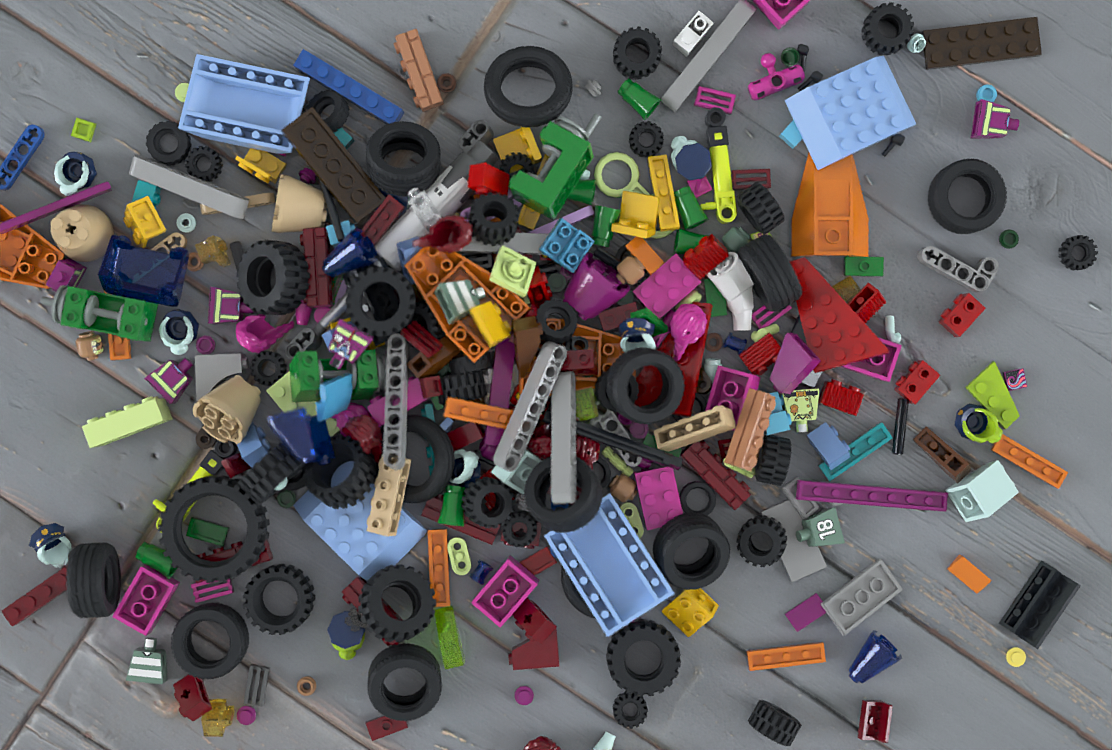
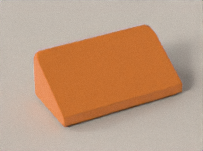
(646, 255)
(969, 574)

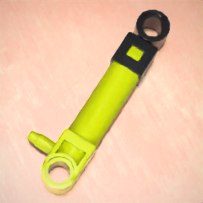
(718, 145)
(210, 466)

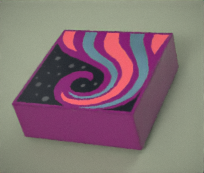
(1015, 379)

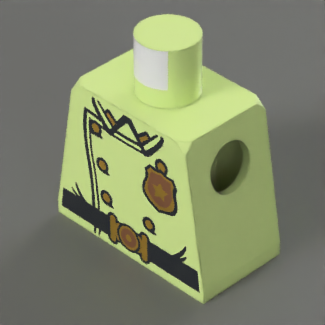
(801, 406)

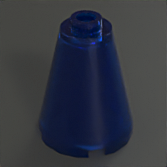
(350, 254)
(873, 658)

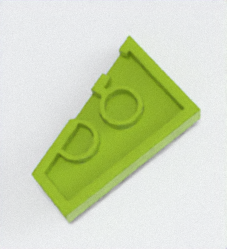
(993, 394)

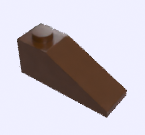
(526, 342)
(942, 454)

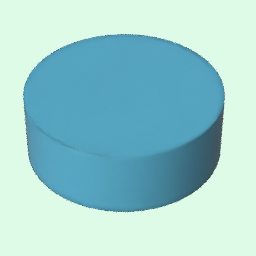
(987, 93)

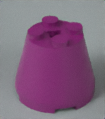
(594, 287)

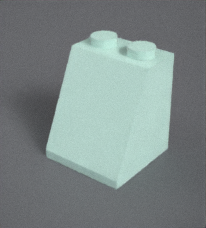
(982, 491)

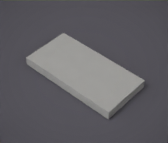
(798, 557)
(861, 596)

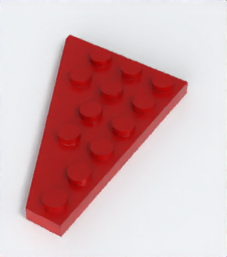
(830, 323)
(690, 363)

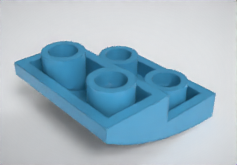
(566, 245)
(334, 396)

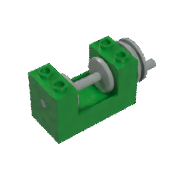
(568, 159)
(103, 312)
(309, 372)

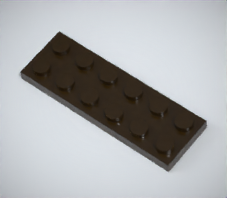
(982, 43)
(333, 165)

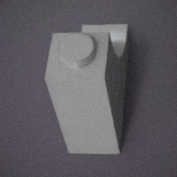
(214, 369)

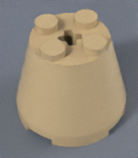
(298, 206)
(82, 232)
(228, 409)

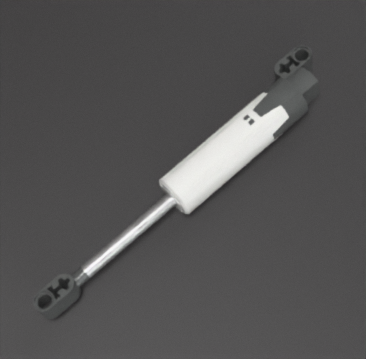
(447, 195)

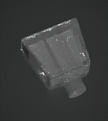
(423, 208)

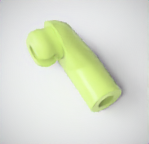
(692, 297)
(756, 335)

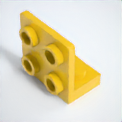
(518, 141)
(263, 163)
(637, 215)
(143, 221)
(690, 610)

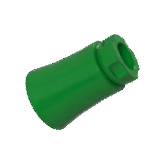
(638, 98)
(584, 191)
(689, 208)
(603, 221)
(686, 240)
(451, 508)
(153, 557)

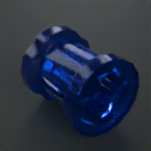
(734, 343)
(481, 572)

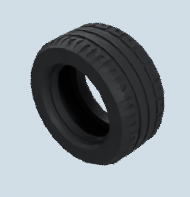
(397, 137)
(994, 196)
(770, 273)
(671, 390)
(572, 517)
(704, 570)
(93, 580)
(191, 660)
(411, 706)

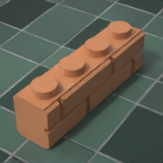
(419, 70)
(750, 429)

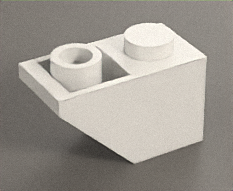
(692, 33)

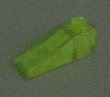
(449, 638)

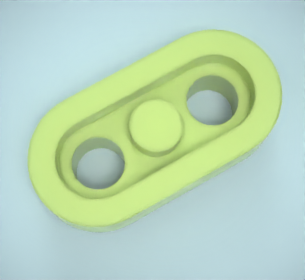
(634, 518)
(459, 555)

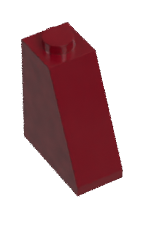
(466, 435)
(534, 654)

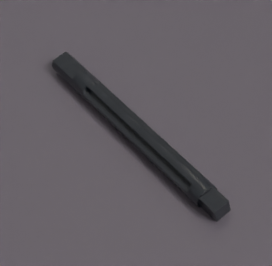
(622, 443)

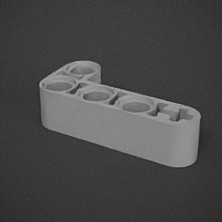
(954, 265)
(603, 419)

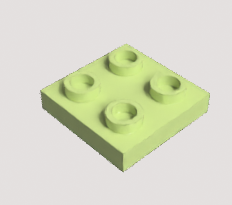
(512, 271)

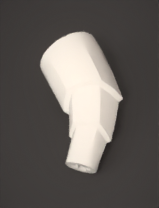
(736, 287)

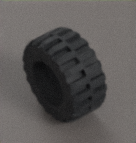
(290, 277)
(414, 586)
(650, 682)

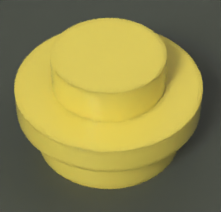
(1015, 657)

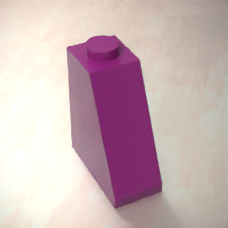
(792, 364)

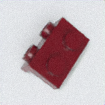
(875, 720)

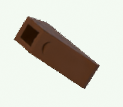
(427, 367)

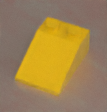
(490, 324)

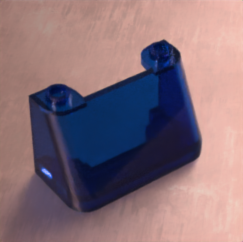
(143, 272)
(303, 435)

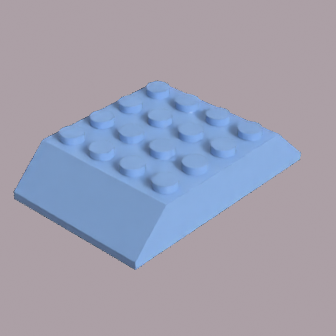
(242, 104)
(850, 111)
(347, 530)
(611, 567)

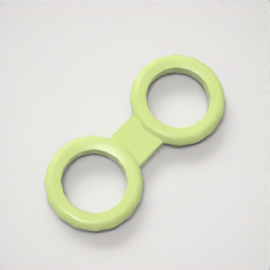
(633, 185)

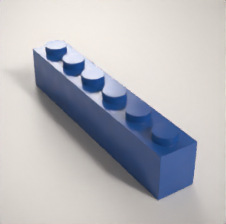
(348, 88)

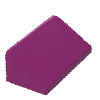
(806, 612)

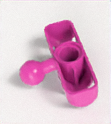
(786, 76)

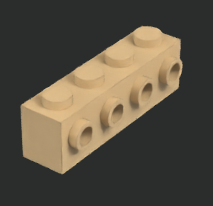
(694, 428)
(388, 498)

